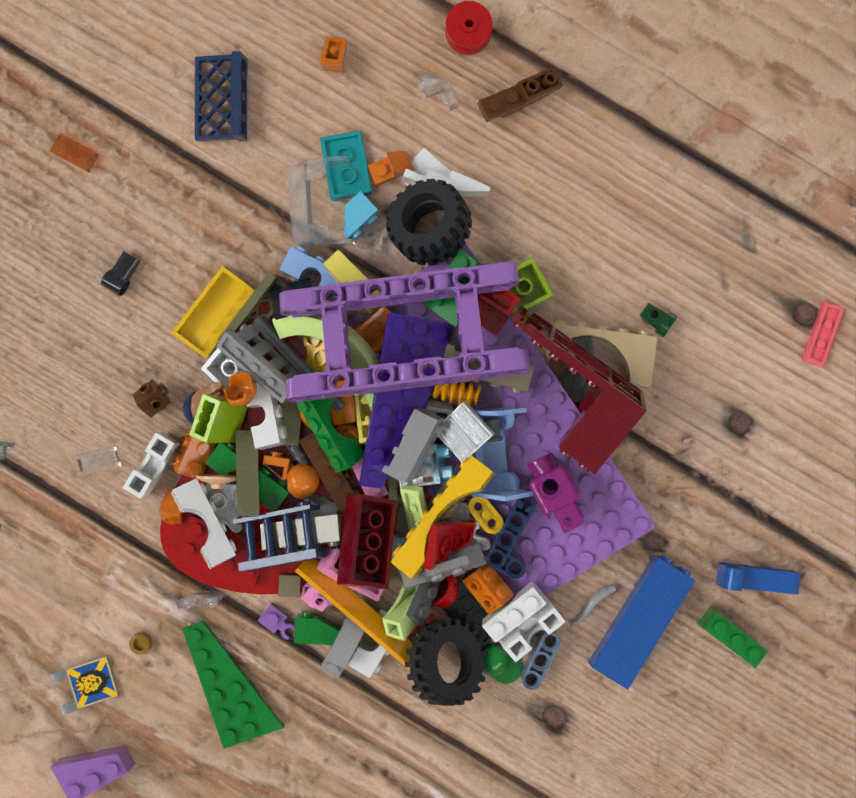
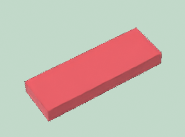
(823, 334)

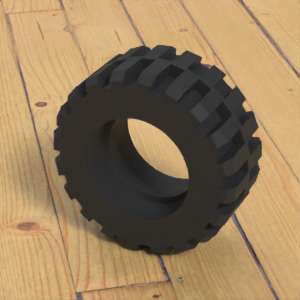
(419, 201)

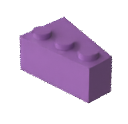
(91, 771)

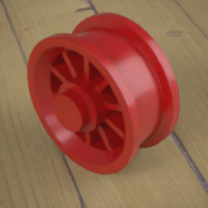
(468, 27)

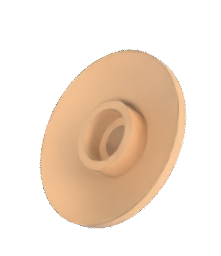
(216, 480)

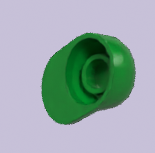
(500, 664)

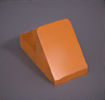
(333, 54)
(390, 167)

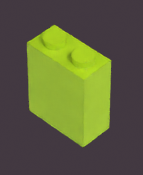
(217, 420)

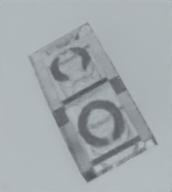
(205, 598)

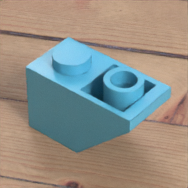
(359, 214)

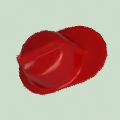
(446, 592)

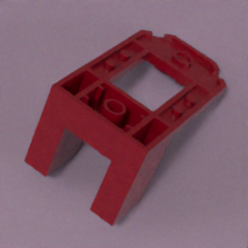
(605, 411)

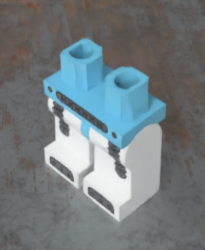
(436, 470)

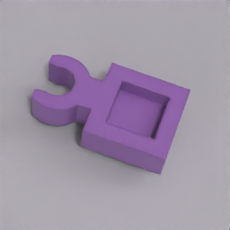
(274, 619)

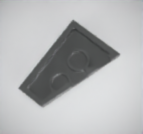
(575, 385)

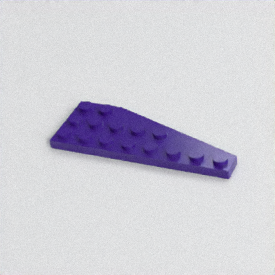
(403, 342)

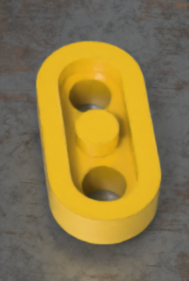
(485, 514)

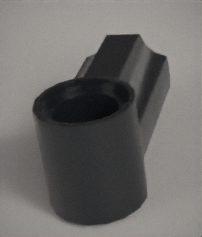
(118, 278)

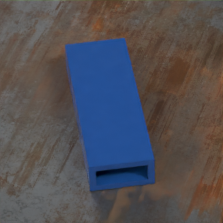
(641, 621)

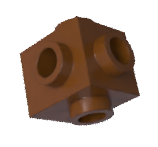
(152, 397)

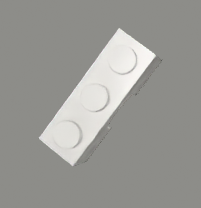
(271, 431)
(148, 473)
(524, 605)
(518, 640)
(367, 658)

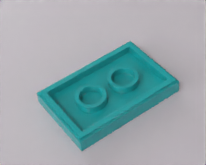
(347, 180)

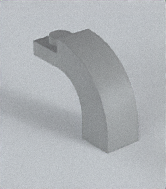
(342, 648)

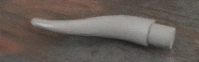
(597, 597)

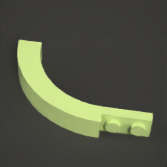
(360, 351)
(396, 621)

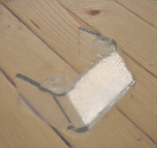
(303, 231)

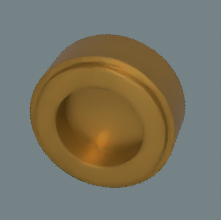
(140, 643)

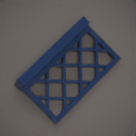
(238, 95)

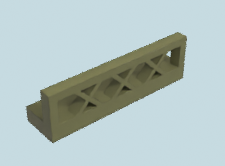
(253, 305)

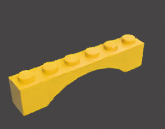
(470, 479)

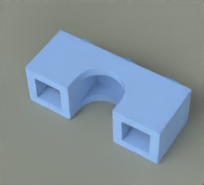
(298, 263)

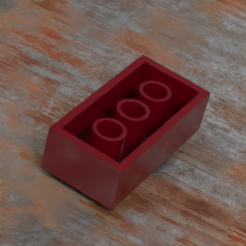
(367, 542)

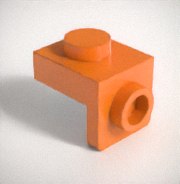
(277, 459)
(169, 510)

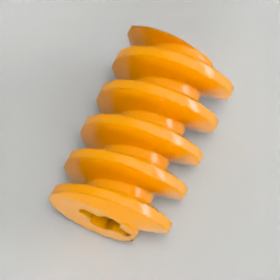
(458, 392)

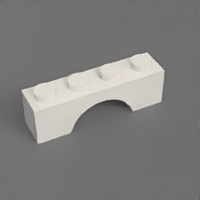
(192, 498)

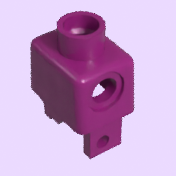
(562, 499)

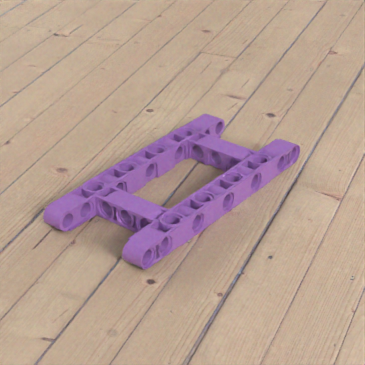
(397, 291)

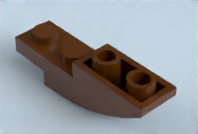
(521, 95)

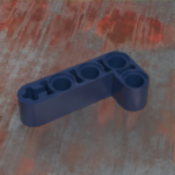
(506, 548)

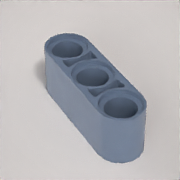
(536, 668)

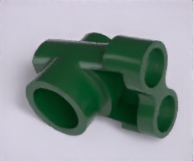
(662, 321)

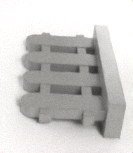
(253, 361)

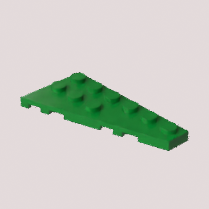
(231, 696)

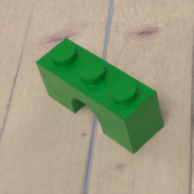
(732, 637)

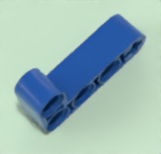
(740, 577)

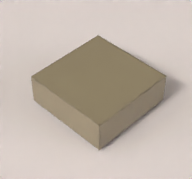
(289, 585)

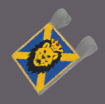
(89, 683)

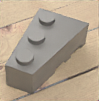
(415, 446)

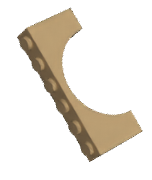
(634, 350)

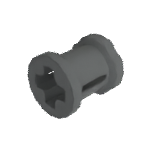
(494, 425)

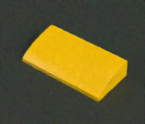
(213, 312)

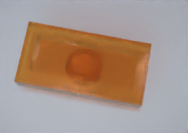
(74, 152)

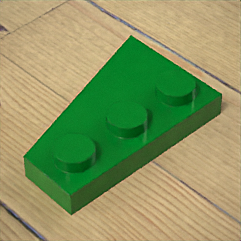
(447, 307)

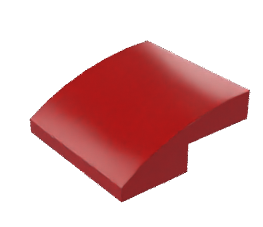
(496, 309)

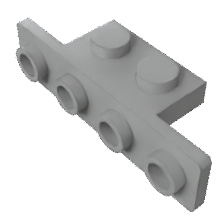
(455, 565)

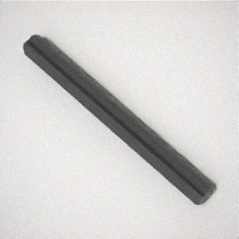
(289, 353)

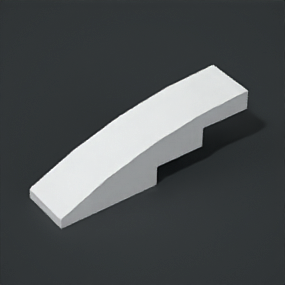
(464, 185)

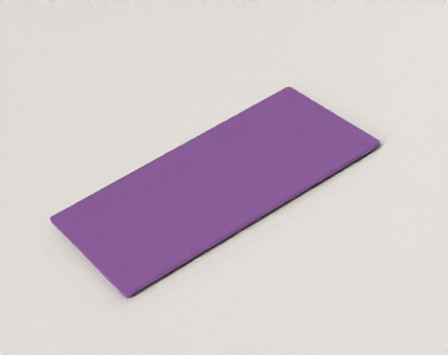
(607, 502)

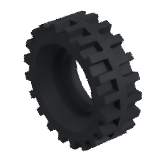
(424, 662)

